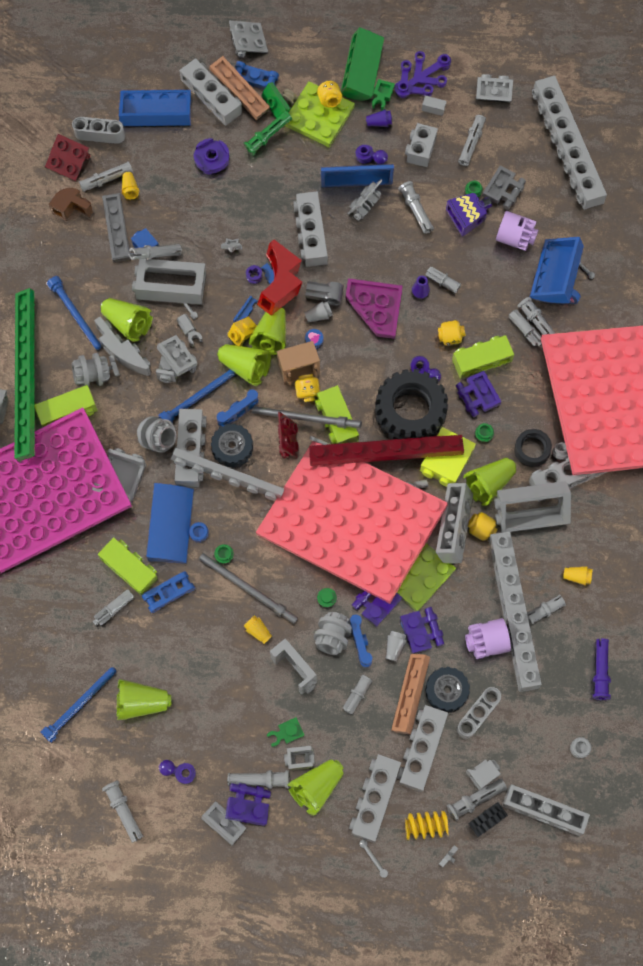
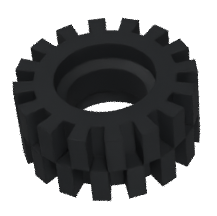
(488, 819)

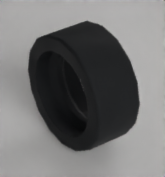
(536, 434)

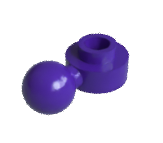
(379, 156)
(433, 372)
(168, 768)

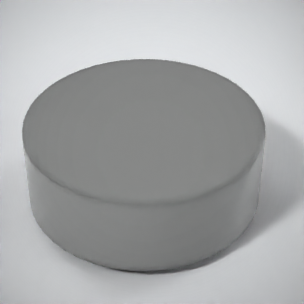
(580, 748)

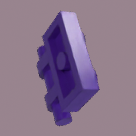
(483, 391)
(377, 610)
(416, 633)
(247, 810)

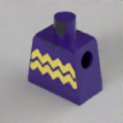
(468, 212)

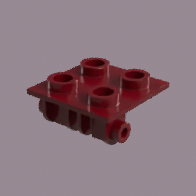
(67, 157)
(287, 434)

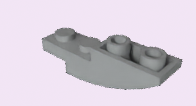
(123, 352)

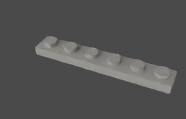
(220, 472)

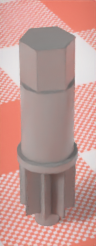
(528, 331)
(112, 608)

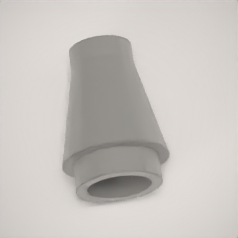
(319, 312)
(395, 645)

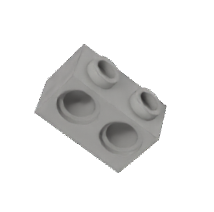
(423, 145)

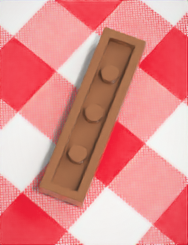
(239, 87)
(410, 693)

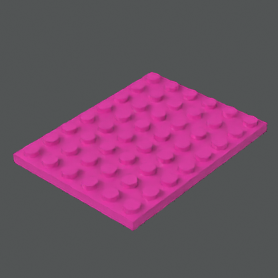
(52, 492)

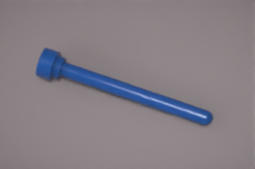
(55, 284)
(169, 415)
(51, 731)

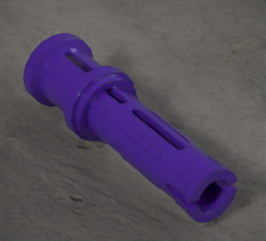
(601, 678)

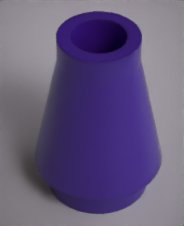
(380, 119)
(421, 287)

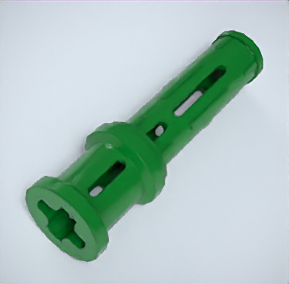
(261, 137)

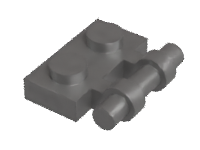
(499, 184)

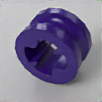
(252, 269)

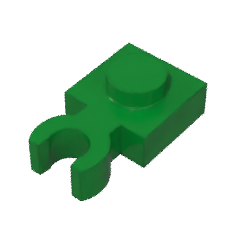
(382, 93)
(289, 731)

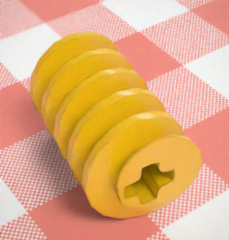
(426, 825)

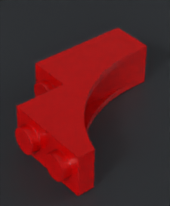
(285, 284)

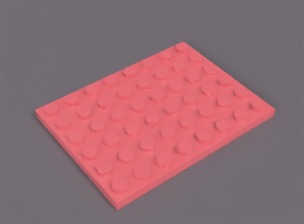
(599, 396)
(353, 523)

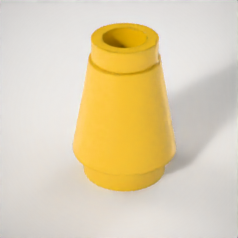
(129, 186)
(580, 575)
(257, 629)

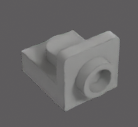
(165, 372)

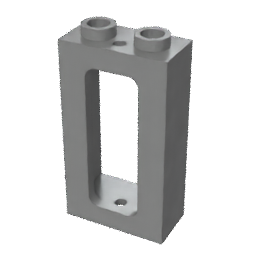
(169, 292)
(536, 517)

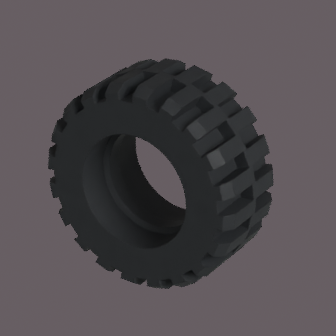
(415, 384)

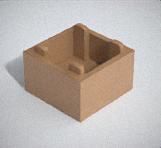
(298, 361)

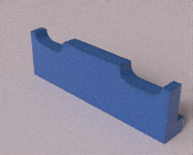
(269, 272)
(246, 309)

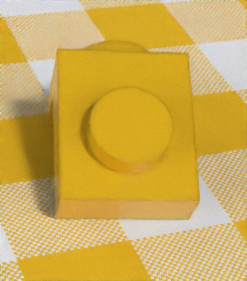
(241, 330)

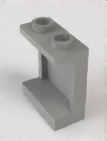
(128, 469)
(285, 650)

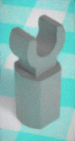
(188, 329)

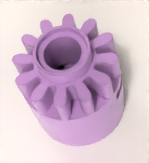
(517, 231)
(488, 638)

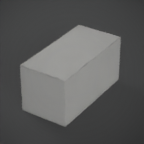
(434, 105)

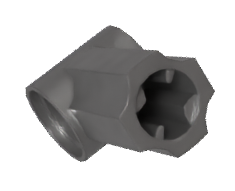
(328, 292)

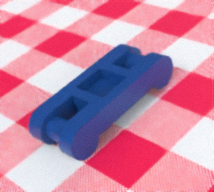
(256, 76)
(238, 409)
(168, 592)
(360, 641)

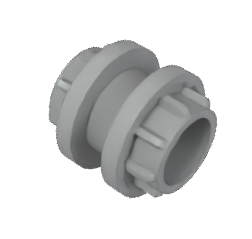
(90, 370)
(156, 434)
(332, 633)

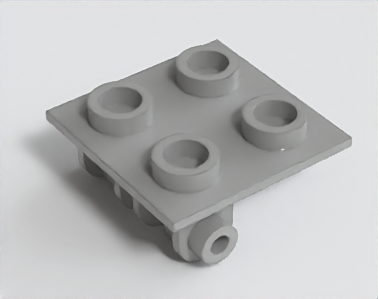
(247, 37)
(368, 198)

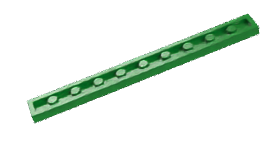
(24, 376)

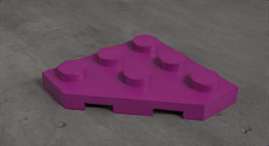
(376, 304)

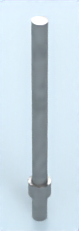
(341, 422)
(279, 609)

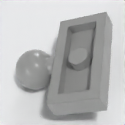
(227, 828)

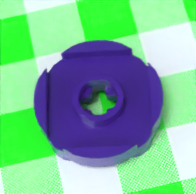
(215, 164)

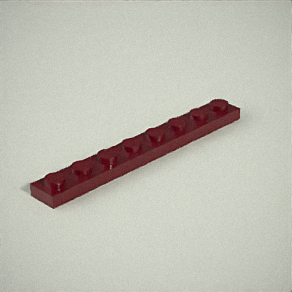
(386, 450)

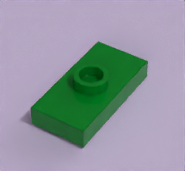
(275, 100)

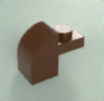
(67, 201)

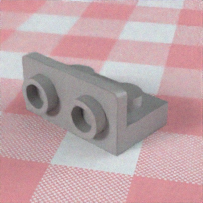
(494, 88)
(177, 355)

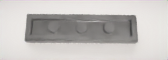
(116, 227)

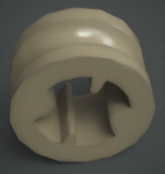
(289, 96)

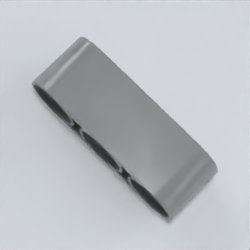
(106, 133)
(483, 704)

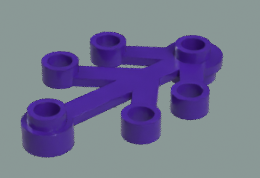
(421, 77)

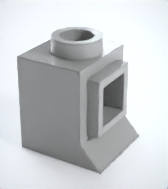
(290, 760)
(484, 773)

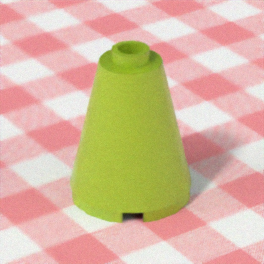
(127, 317)
(270, 333)
(246, 362)
(490, 478)
(140, 700)
(316, 785)

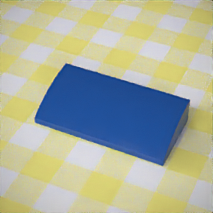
(155, 107)
(356, 175)
(557, 270)
(170, 523)

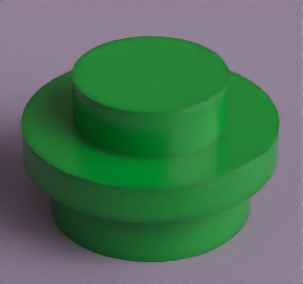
(474, 187)
(484, 432)
(223, 553)
(327, 597)

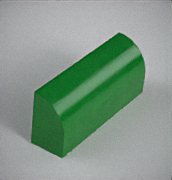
(362, 65)

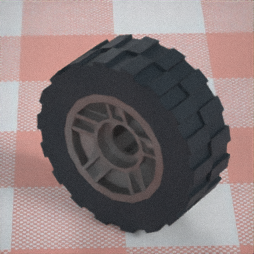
(239, 437)
(452, 679)

